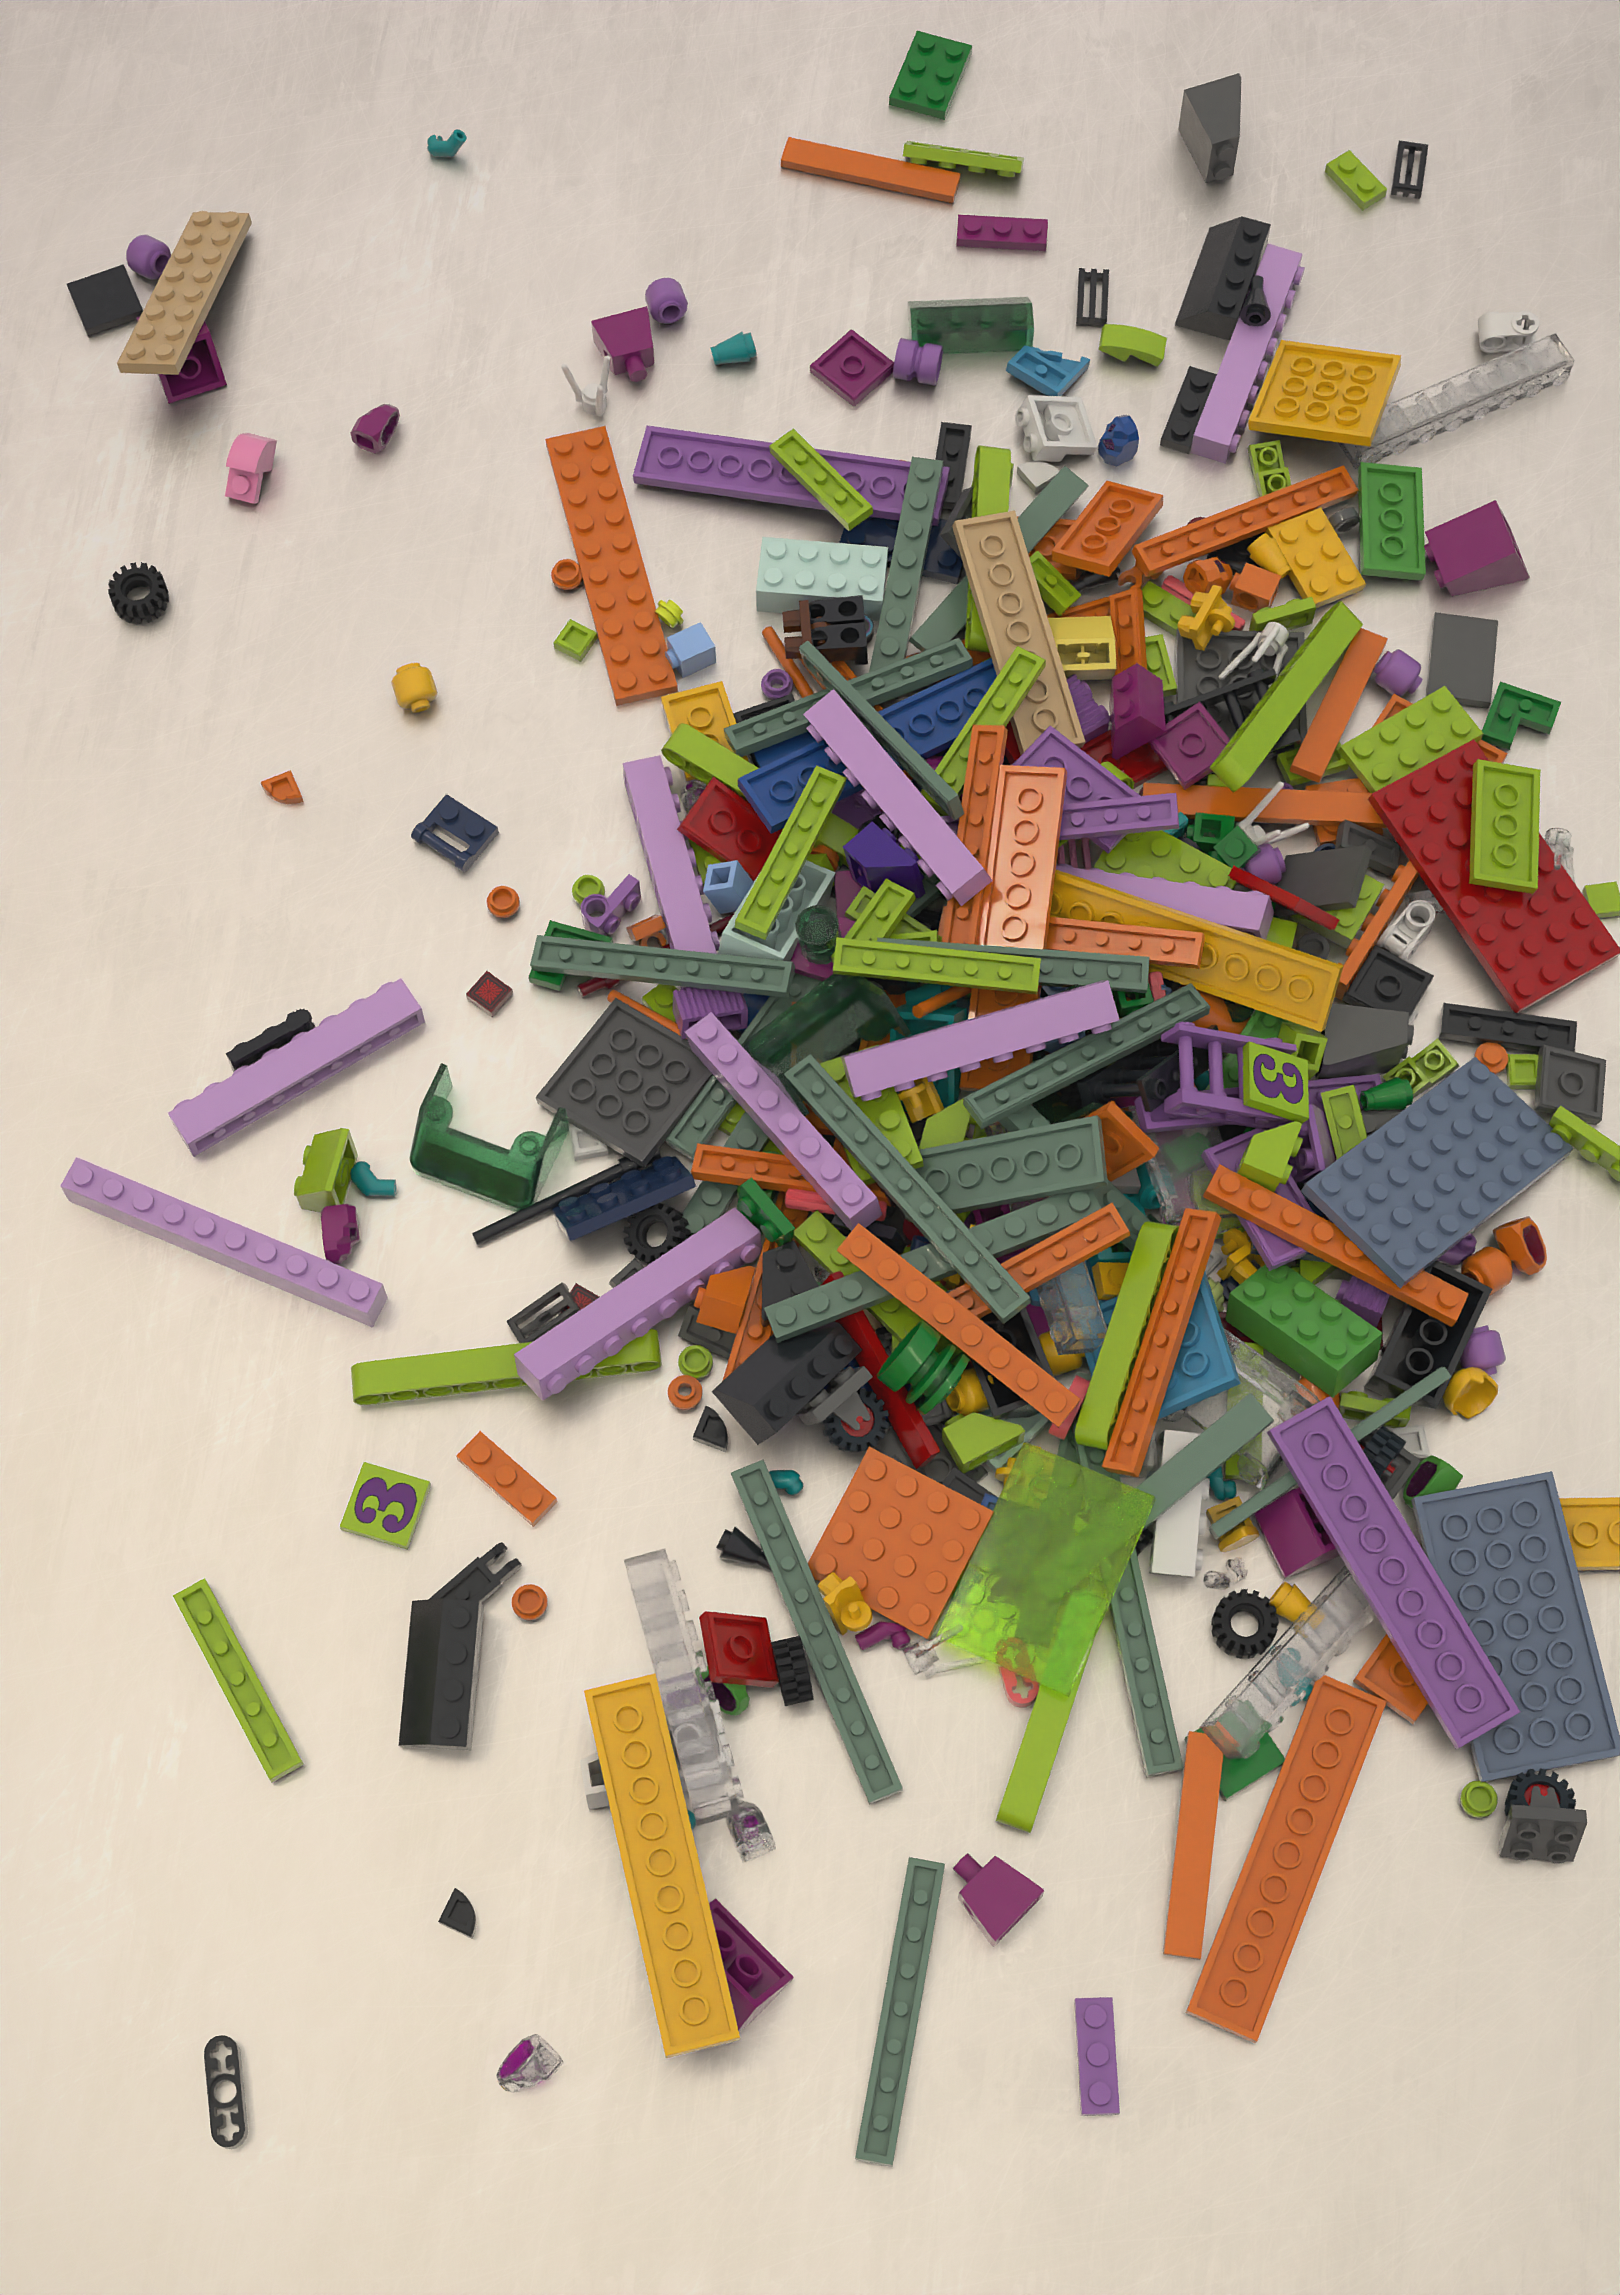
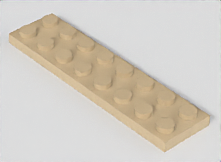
(184, 293)
(1014, 617)

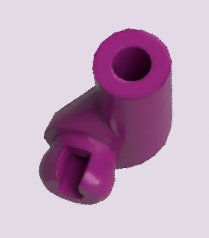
(883, 1631)

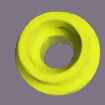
(669, 613)

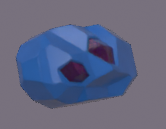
(1119, 441)

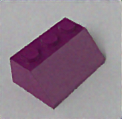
(750, 1969)

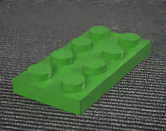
(1391, 521)

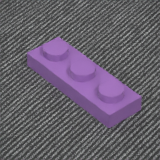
(1096, 2056)

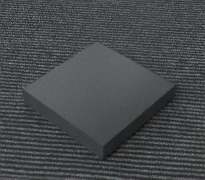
(1570, 1081)

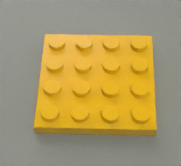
(1325, 393)

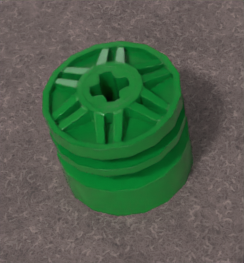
(923, 1367)

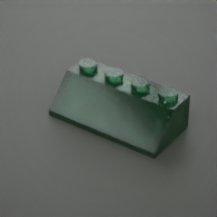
(973, 324)

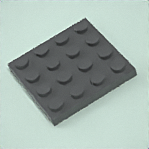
(1200, 670)
(627, 1082)

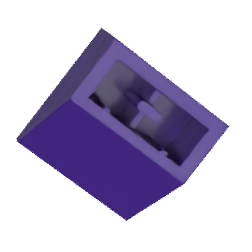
(877, 856)

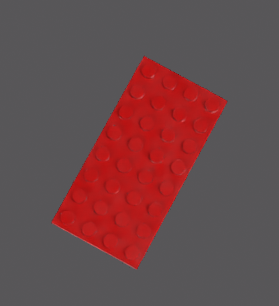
(1520, 938)

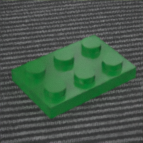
(930, 75)

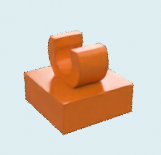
(647, 928)

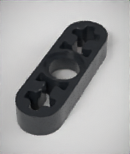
(238, 2119)

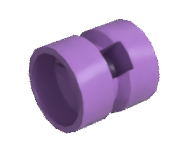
(918, 361)

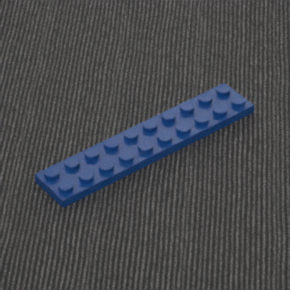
(924, 720)

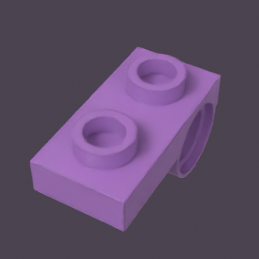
(622, 899)

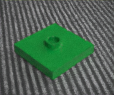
(1243, 1772)

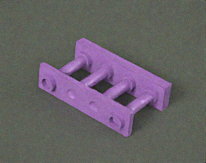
(1216, 1104)

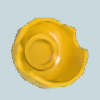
(1470, 1392)

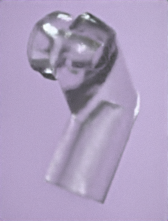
(1224, 1580)

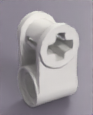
(1504, 331)
(1404, 934)

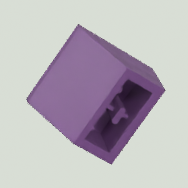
(1316, 1148)

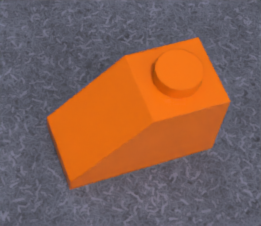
(724, 1299)

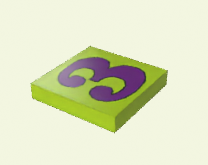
(1275, 1082)
(385, 1505)

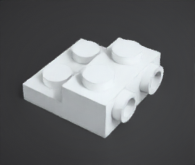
(1055, 427)

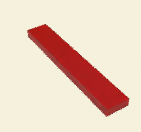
(902, 1416)

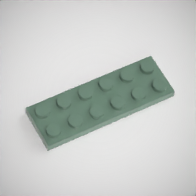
(1017, 1165)

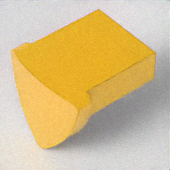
(1239, 1535)

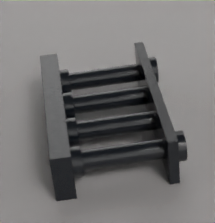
(1255, 680)
(1146, 1073)

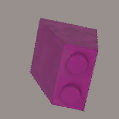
(199, 372)
(1475, 551)

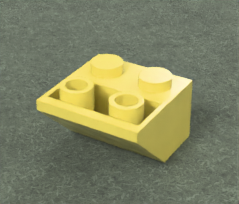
(1085, 646)

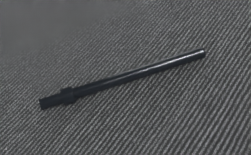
(543, 1206)

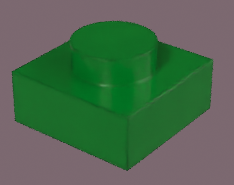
(1237, 848)

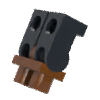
(831, 626)

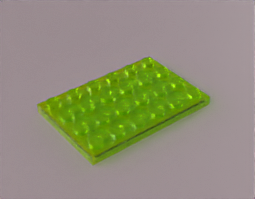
(1047, 1568)

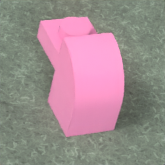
(247, 461)

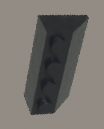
(1223, 276)
(1022, 1335)
(1424, 1344)
(784, 1378)
(441, 1674)

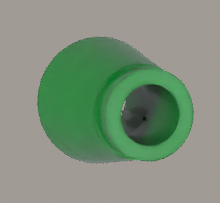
(1390, 1095)

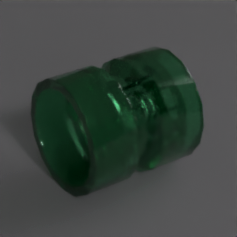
(817, 933)

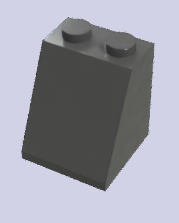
(1212, 125)
(1364, 1041)

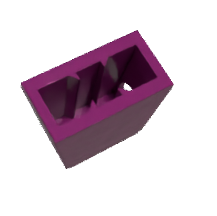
(626, 341)
(995, 1895)

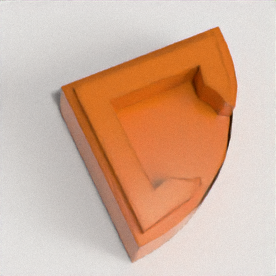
(283, 788)

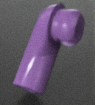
(1460, 1251)

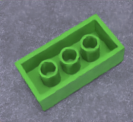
(1304, 1327)

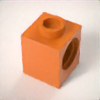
(1254, 588)

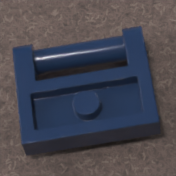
(461, 826)

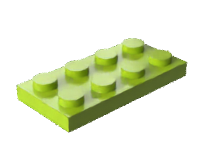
(1409, 740)
(1505, 826)
(1166, 857)
(885, 1113)

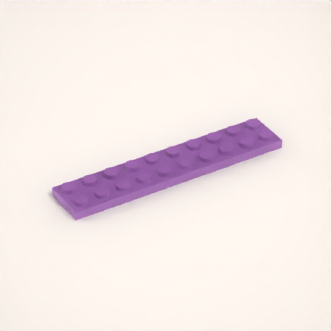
(751, 472)
(1393, 1572)

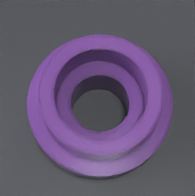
(774, 677)

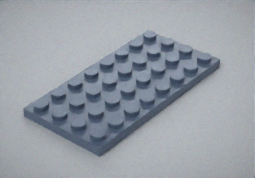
(1436, 1171)
(1520, 1592)

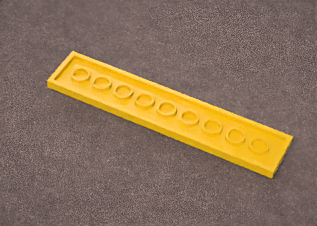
(1232, 961)
(661, 1866)

